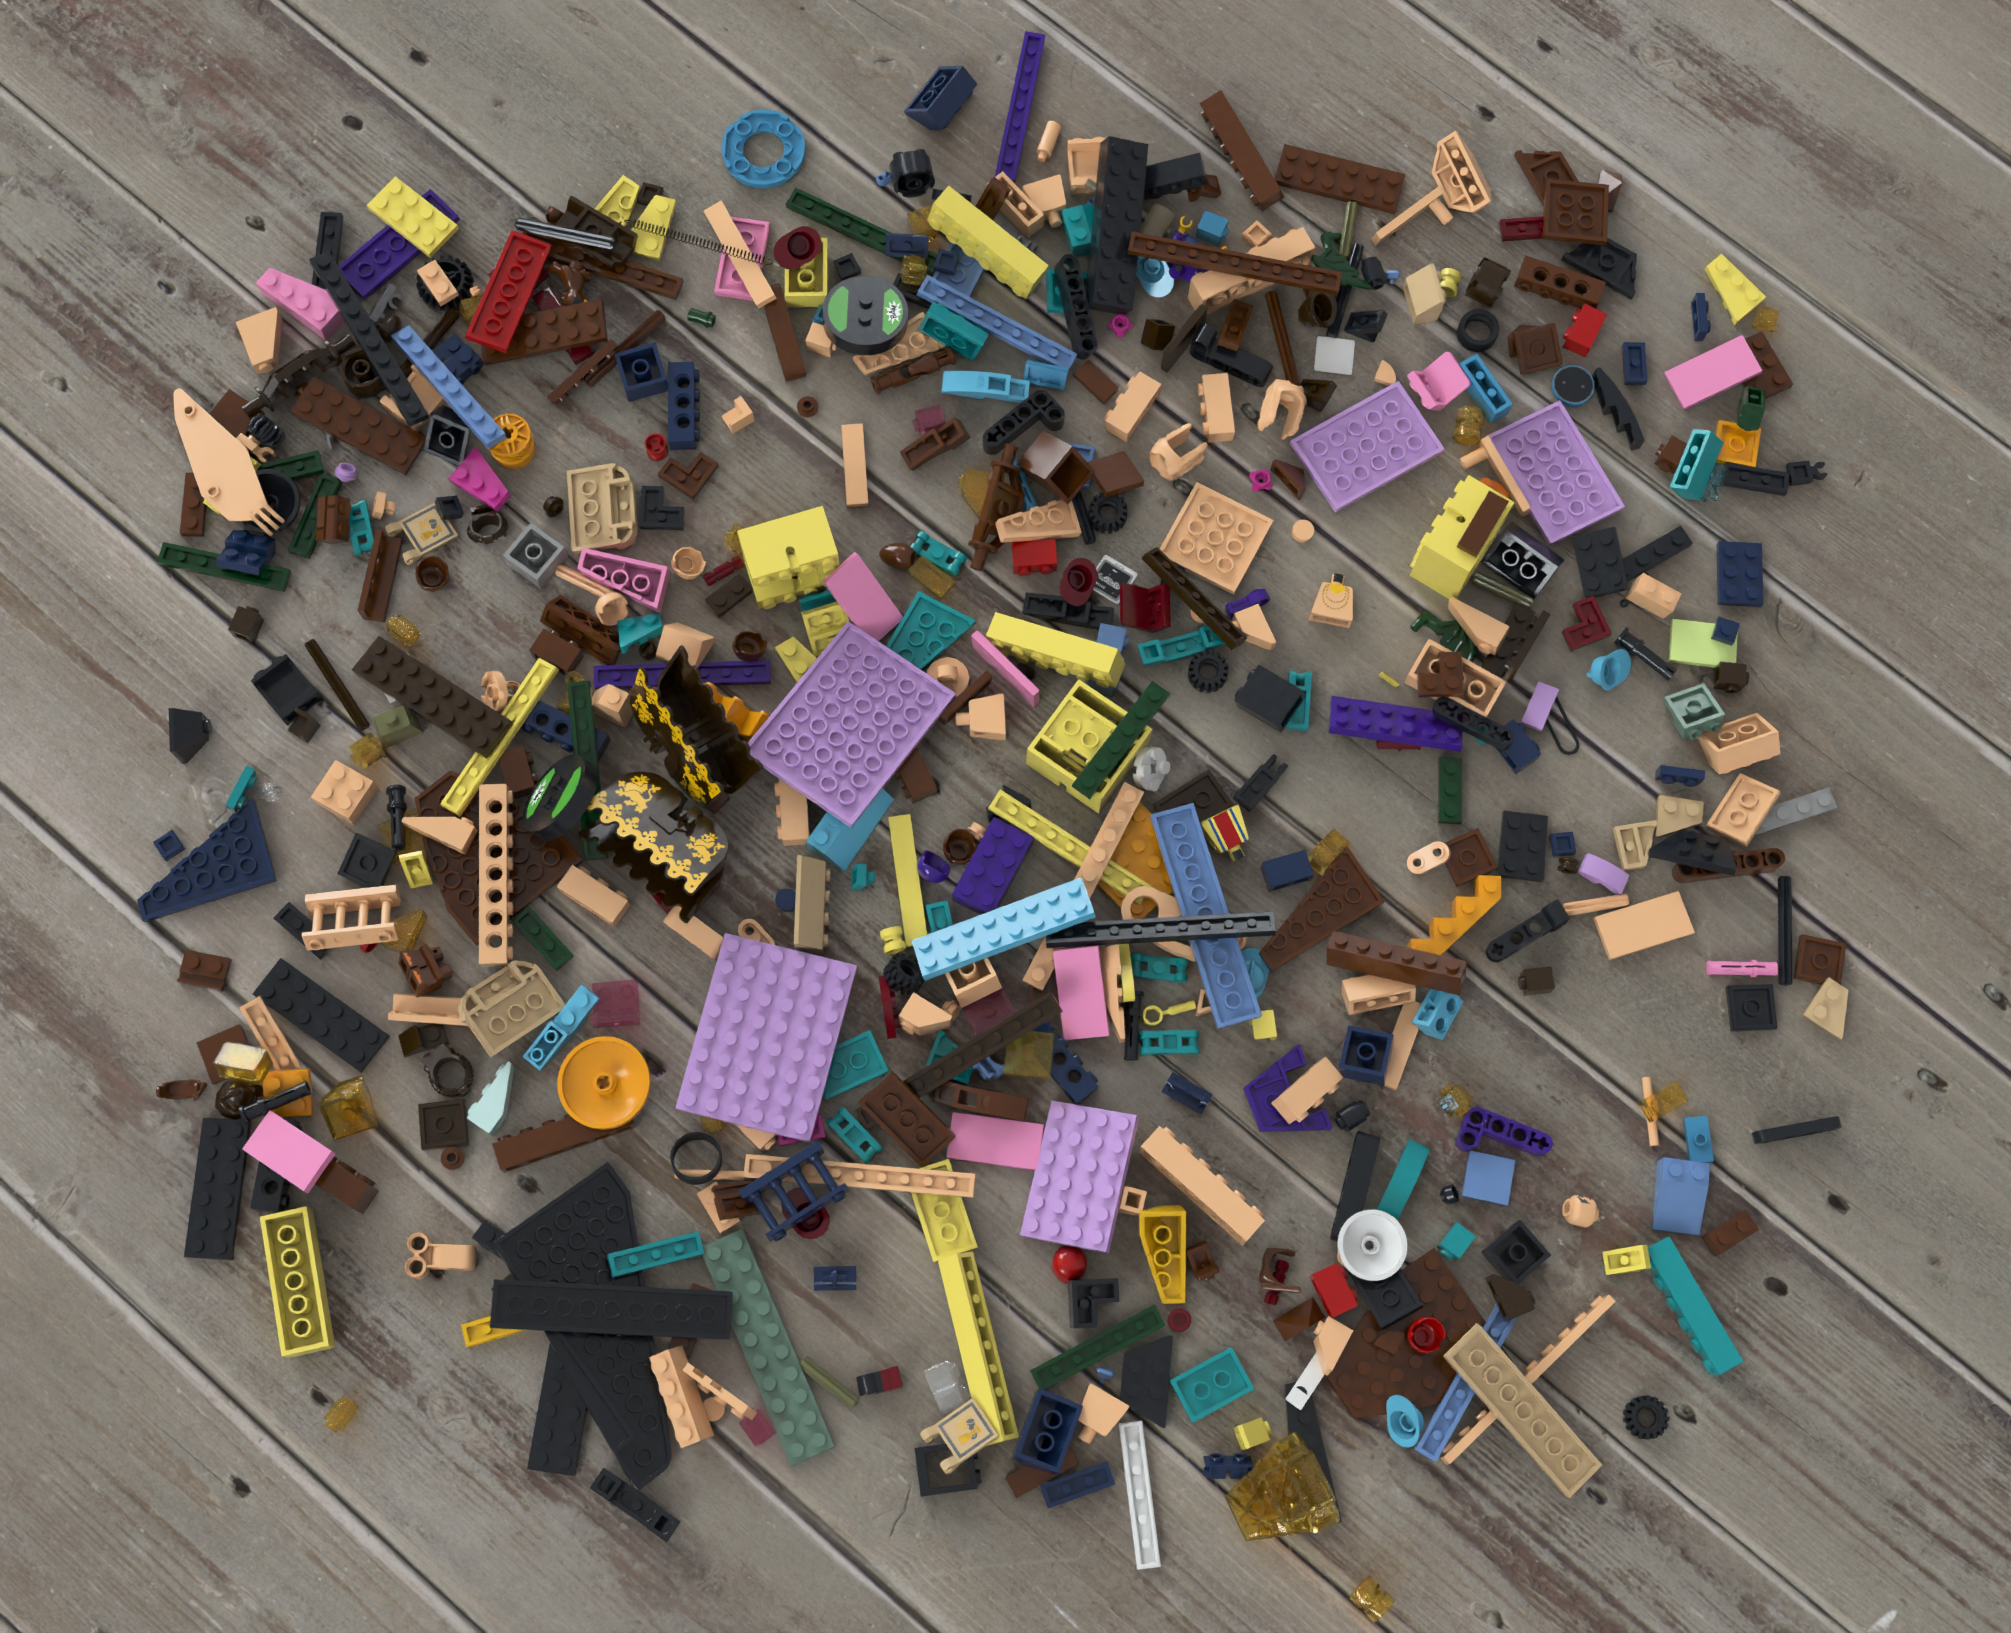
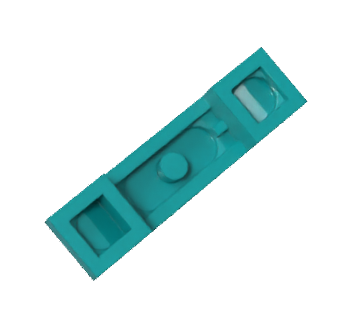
(1179, 647)
(1403, 1179)

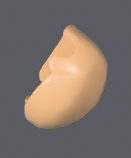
(688, 563)
(611, 608)

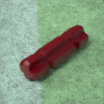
(723, 570)
(1281, 1268)

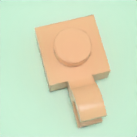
(254, 449)

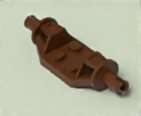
(999, 502)

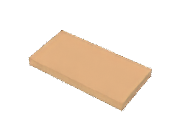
(1643, 925)

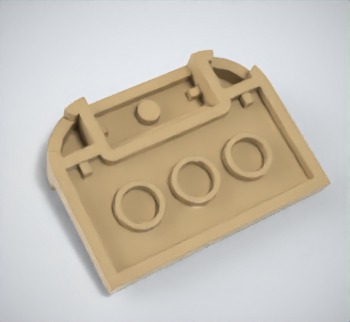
(602, 508)
(509, 1005)

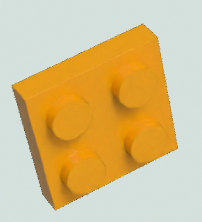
(1739, 445)
(283, 1079)

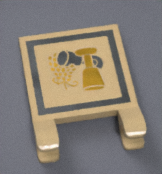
(424, 531)
(964, 1433)

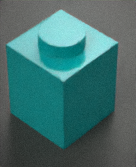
(1455, 1242)

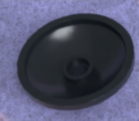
(284, 492)

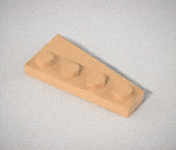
(1040, 523)

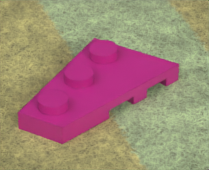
(480, 481)

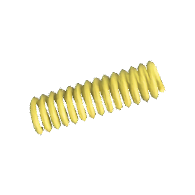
(1384, 675)

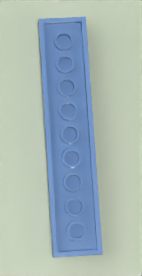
(1200, 894)

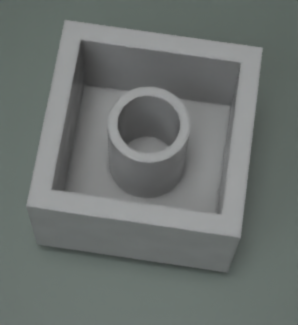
(535, 555)

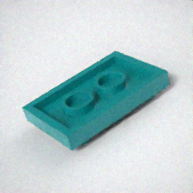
(854, 1065)
(1211, 1385)

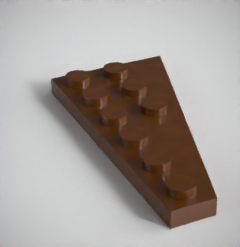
(1331, 905)

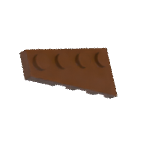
(590, 366)

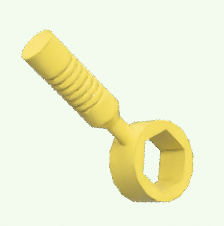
(1172, 1010)

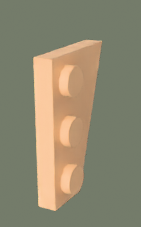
(721, 1394)

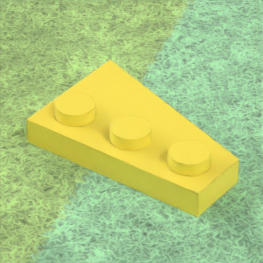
(620, 200)
(658, 213)
(1737, 292)

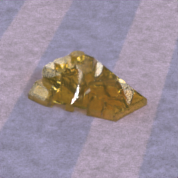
(1283, 1494)

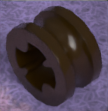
(1568, 865)

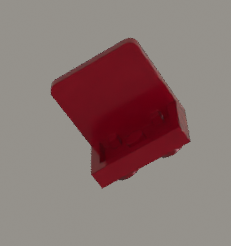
(1145, 607)

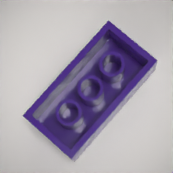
(992, 867)

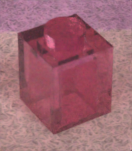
(928, 419)
(757, 1429)

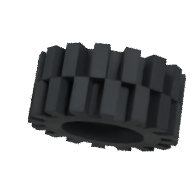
(1108, 524)
(1211, 659)
(904, 974)
(1658, 1410)

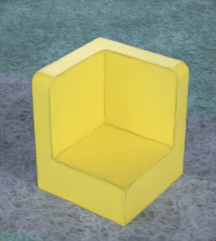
(1264, 1026)

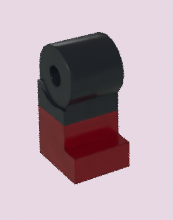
(879, 1381)

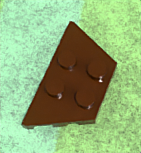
(1543, 166)

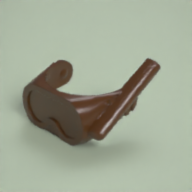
(181, 1089)
(1265, 1276)

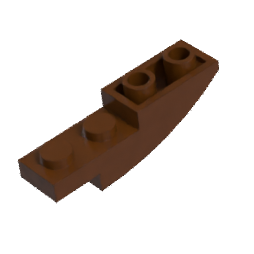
(982, 1100)

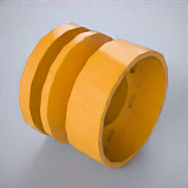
(517, 450)

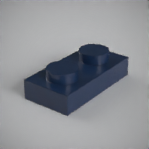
(907, 244)
(1700, 308)
(1634, 363)
(1672, 774)

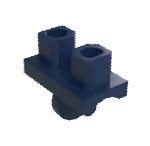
(835, 1278)

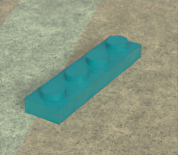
(655, 1254)

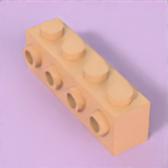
(681, 1397)

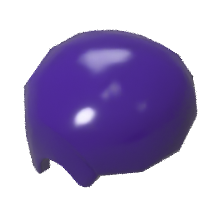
(932, 867)

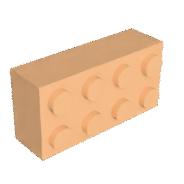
(1480, 685)

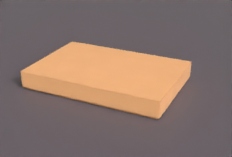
(1743, 809)

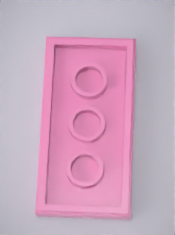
(756, 237)
(1713, 372)
(862, 597)
(1005, 668)
(1081, 992)
(995, 1141)
(288, 1151)

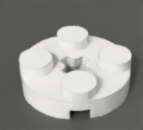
(1151, 768)

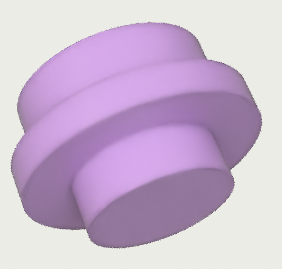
(346, 472)

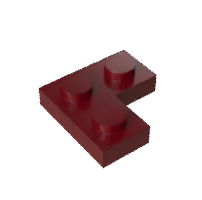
(1591, 626)
(889, 1005)

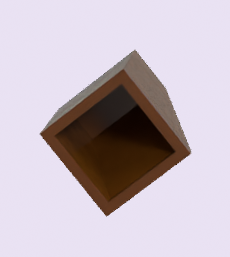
(1056, 466)

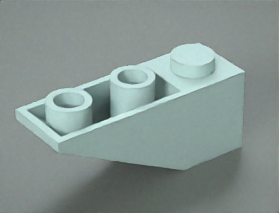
(494, 1104)

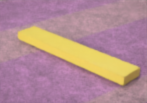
(907, 878)

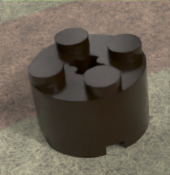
(1487, 282)
(360, 375)

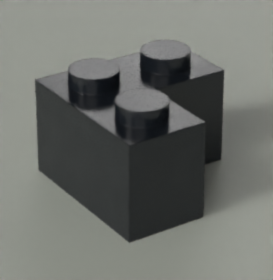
(1084, 1296)

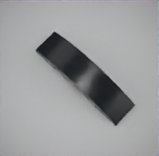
(635, 1504)

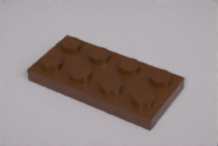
(906, 1119)

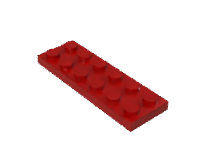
(508, 292)

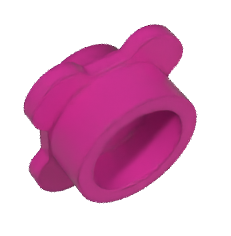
(1123, 320)
(1256, 476)

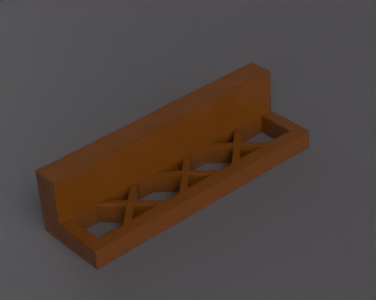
(379, 577)
(582, 631)

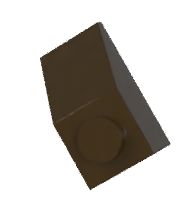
(1510, 1297)

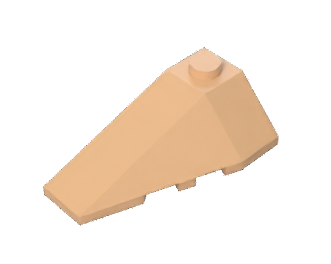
(1113, 992)

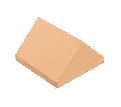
(694, 641)

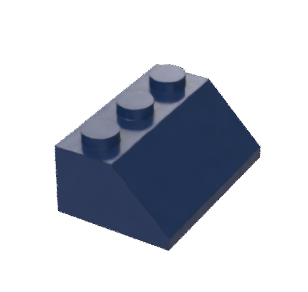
(941, 97)
(1046, 1432)

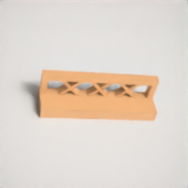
(426, 1009)

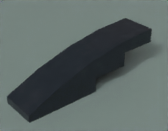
(1614, 403)
(1058, 610)

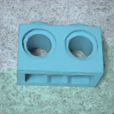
(1437, 1013)

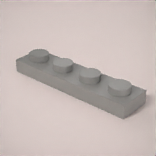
(1798, 810)

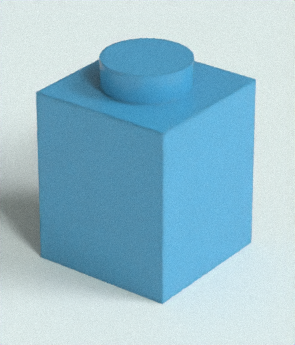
(1212, 228)

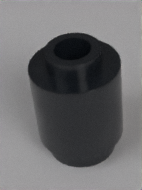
(1373, 272)
(1352, 1115)

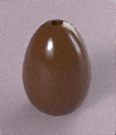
(898, 555)

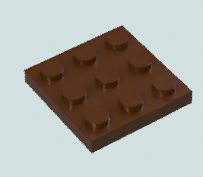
(1575, 212)

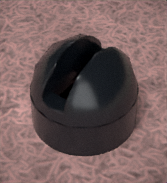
(1450, 1194)

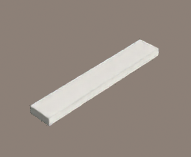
(1139, 1495)

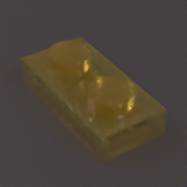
(931, 577)
(1663, 1101)

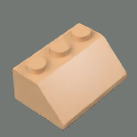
(1740, 743)

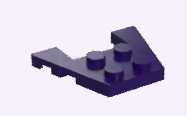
(1269, 1086)

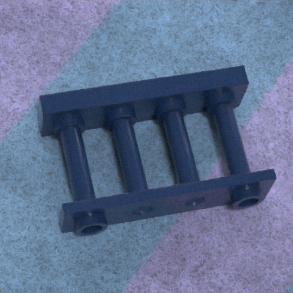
(773, 1180)

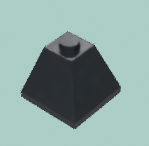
(447, 436)
(187, 733)

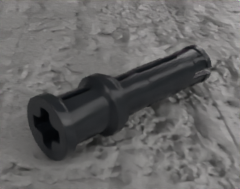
(1636, 647)
(397, 808)
(1134, 1012)
(263, 1105)

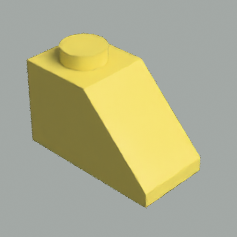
(1252, 1433)

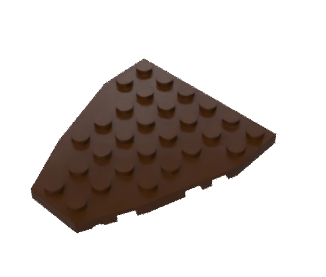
(535, 862)
(1370, 1375)

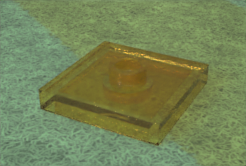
(1030, 1056)

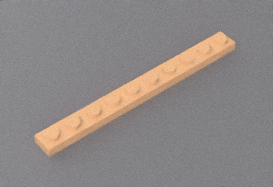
(1090, 871)
(873, 1176)
(1534, 1370)

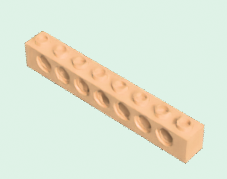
(488, 796)

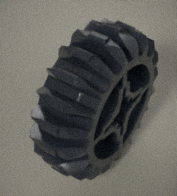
(457, 273)

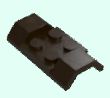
(585, 218)

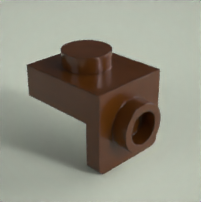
(1210, 190)
(1201, 1261)

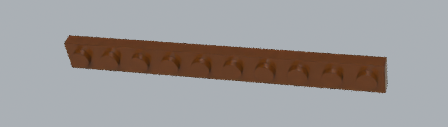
(1234, 263)

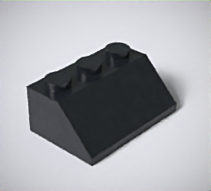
(1522, 560)

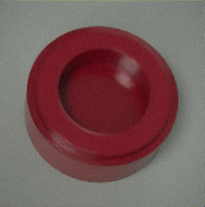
(1179, 1320)

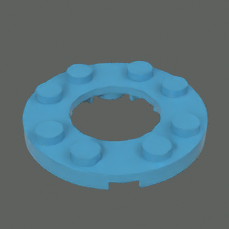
(760, 122)

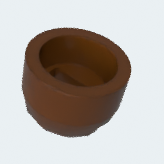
(553, 214)

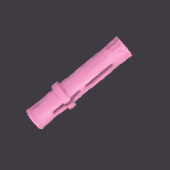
(1750, 968)

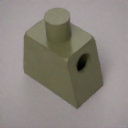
(396, 726)

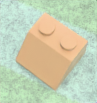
(923, 1017)

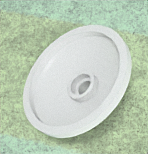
(1387, 1248)

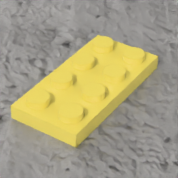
(412, 217)
(944, 1220)

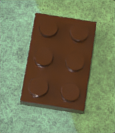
(1773, 375)

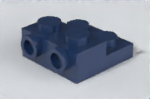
(459, 358)
(247, 552)

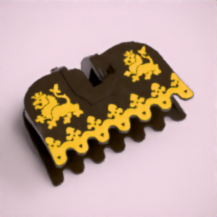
(682, 719)
(669, 848)

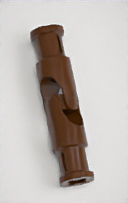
(924, 366)

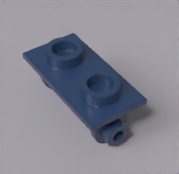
(1186, 1093)
(1217, 1464)

